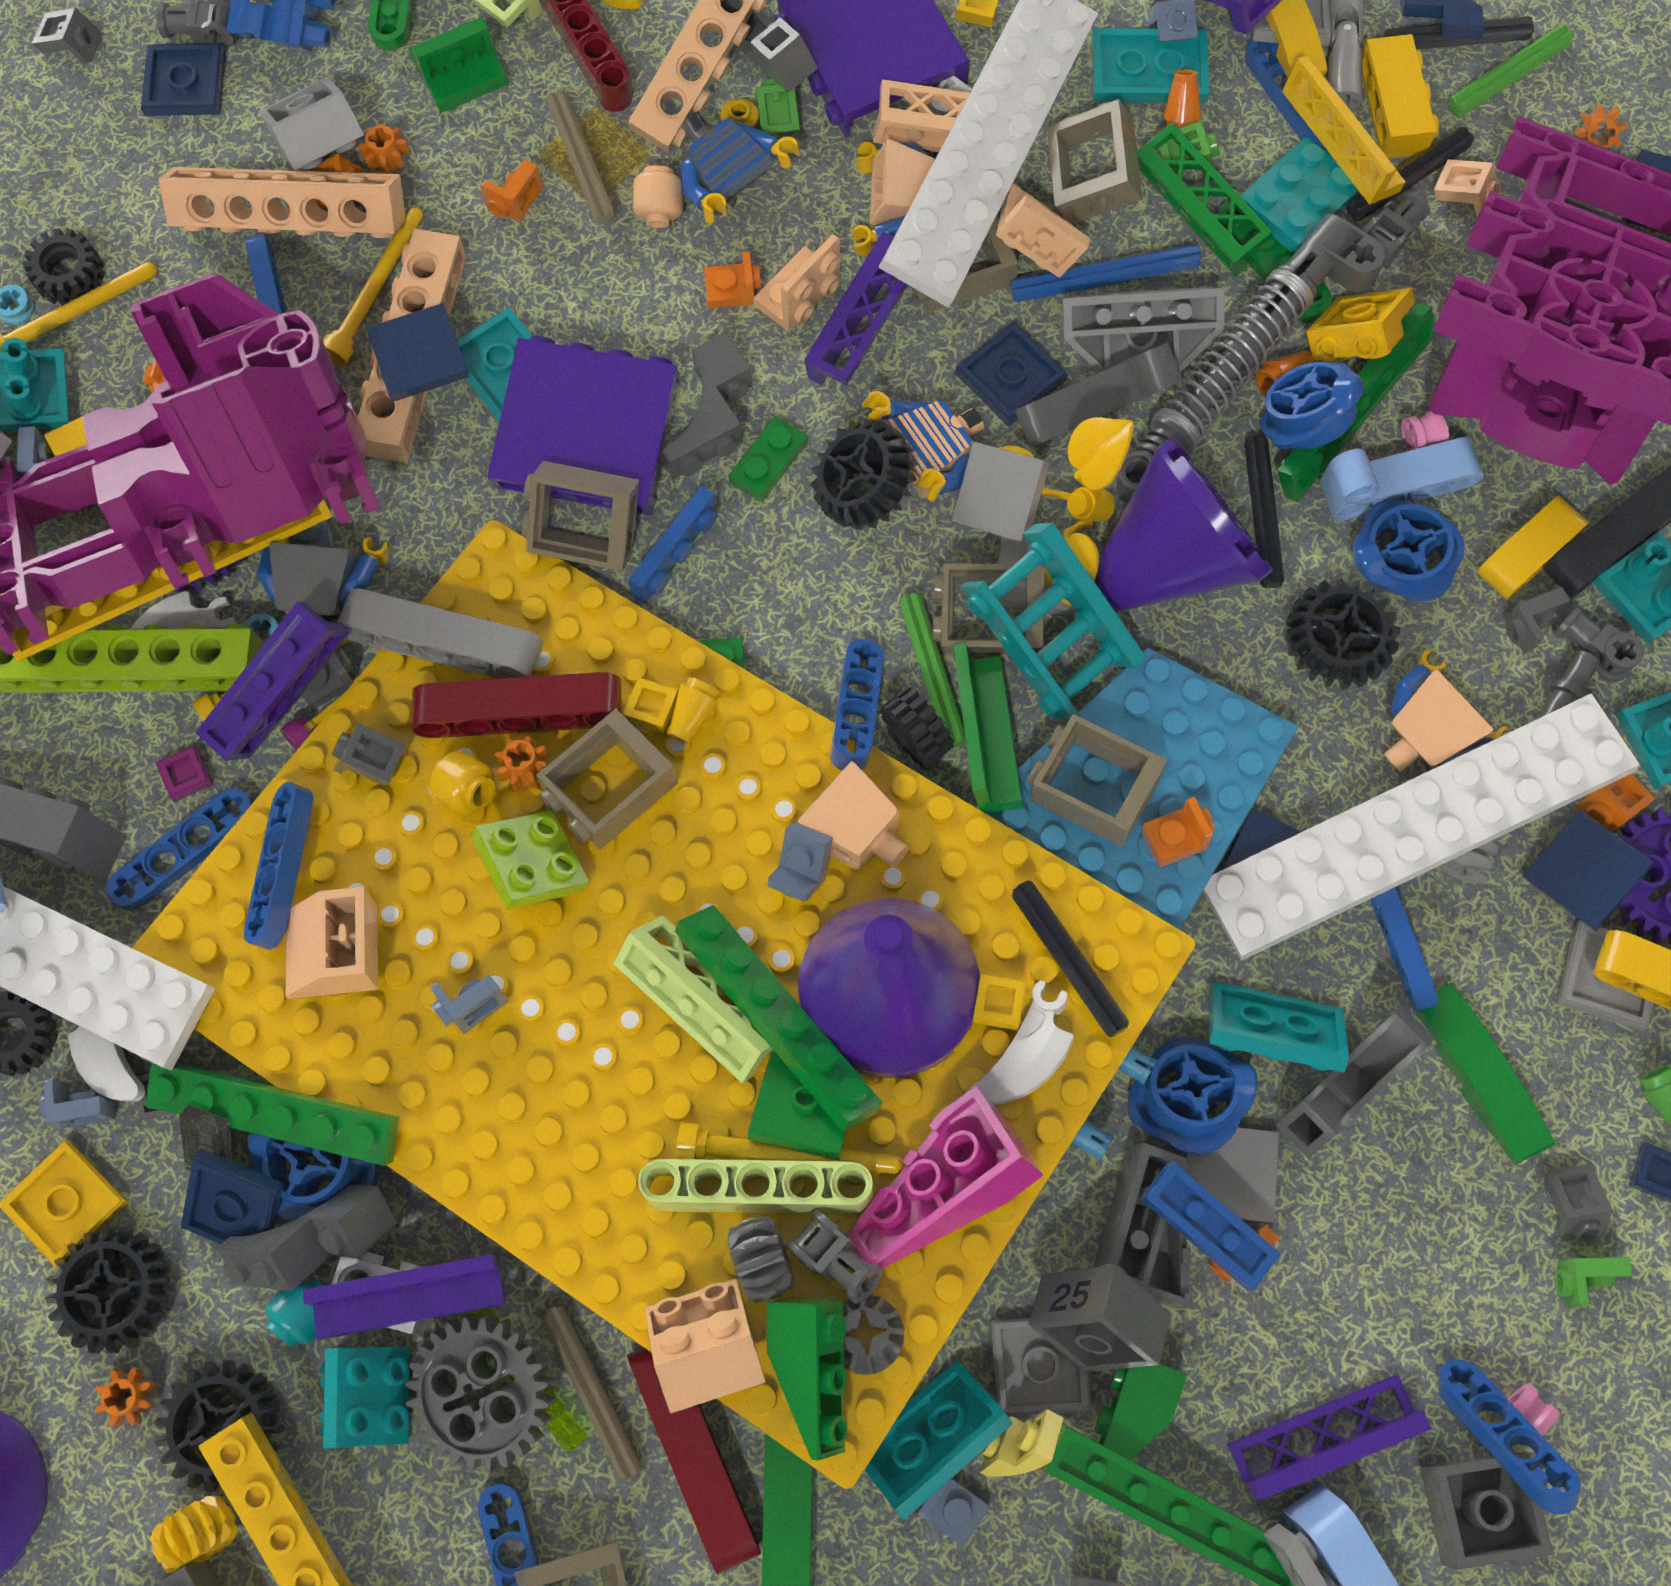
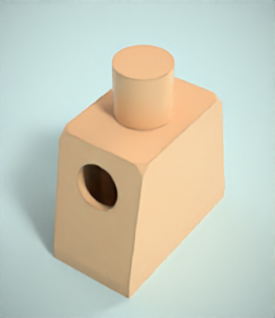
(857, 819)

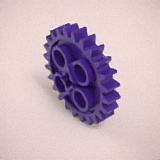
(1652, 840)

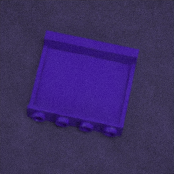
(868, 42)
(583, 414)

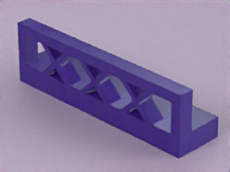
(848, 315)
(271, 683)
(406, 1296)
(1332, 1456)

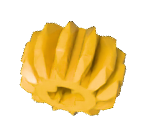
(194, 1533)

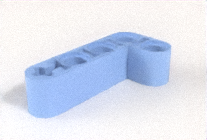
(1357, 485)
(1338, 1539)

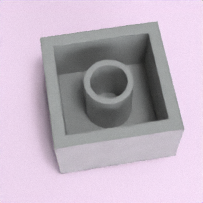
(312, 124)

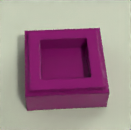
(184, 773)

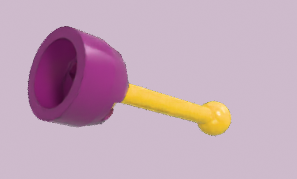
(300, 728)

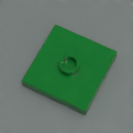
(791, 1116)

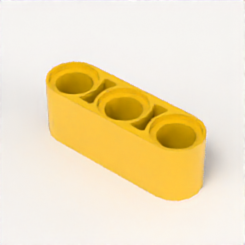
(1532, 547)
(1635, 967)

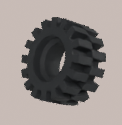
(53, 251)
(917, 727)
(36, 1038)

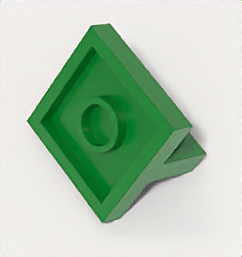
(459, 65)

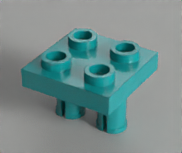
(32, 387)
(1642, 588)
(1649, 734)
(365, 1397)

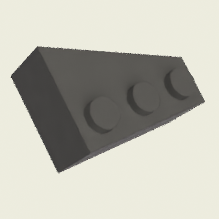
(1139, 1237)

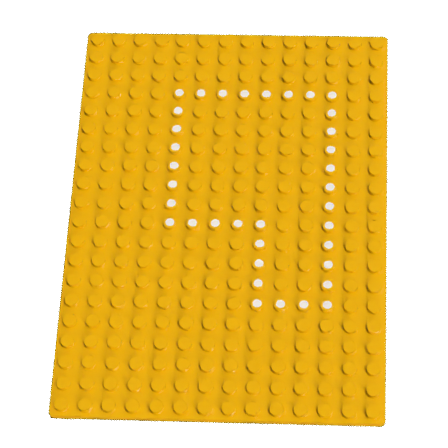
(581, 1077)

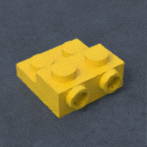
(1360, 326)

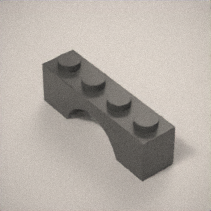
(775, 48)

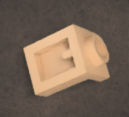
(1467, 182)

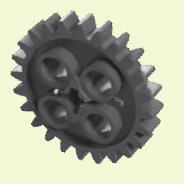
(497, 1432)

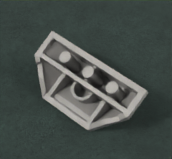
(1125, 324)

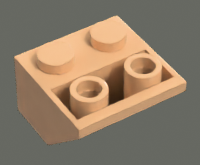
(332, 944)
(703, 1345)

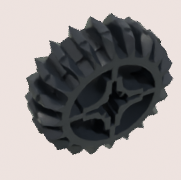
(863, 449)
(1375, 637)
(113, 1308)
(208, 1409)

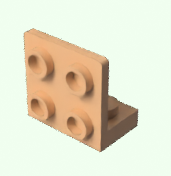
(1039, 232)
(801, 284)

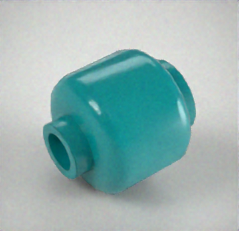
(290, 1317)

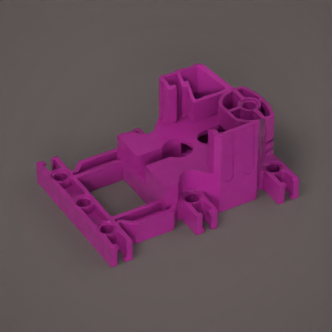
(1575, 320)
(219, 452)

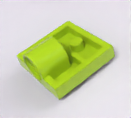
(529, 859)

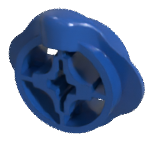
(1311, 405)
(1401, 519)
(1180, 1110)
(270, 1157)

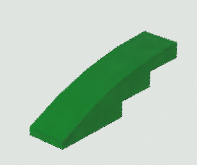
(1486, 1076)

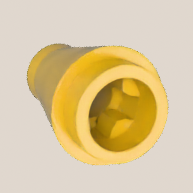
(692, 708)

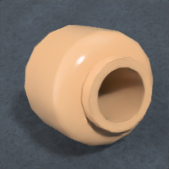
(657, 196)

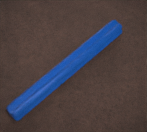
(1106, 273)

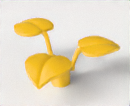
(1098, 452)

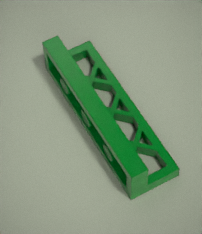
(1191, 209)
(988, 732)

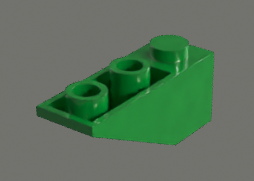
(809, 1364)
(1140, 1408)

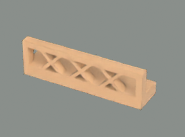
(916, 122)

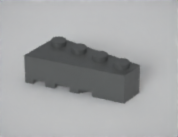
(57, 830)

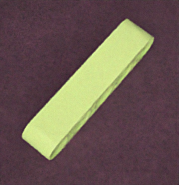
(735, 1175)

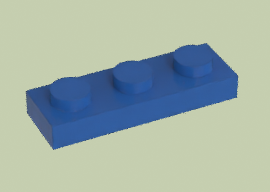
(674, 545)
(1210, 1226)

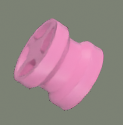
(1423, 431)
(1528, 1403)

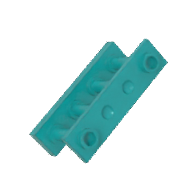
(1092, 616)

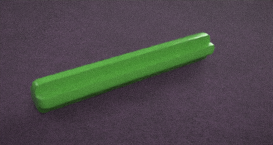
(1510, 70)
(931, 665)

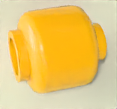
(462, 782)

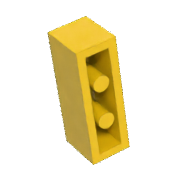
(1398, 96)

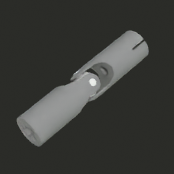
(1346, 59)

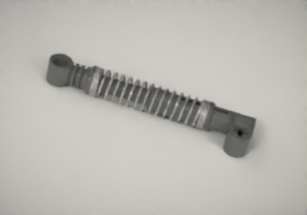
(1287, 292)

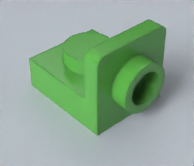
(776, 109)
(1197, 136)
(1597, 1272)

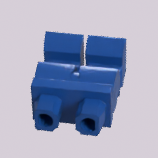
(284, 24)

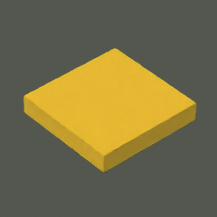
(62, 1201)

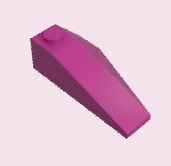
(954, 1177)

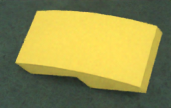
(1023, 1446)

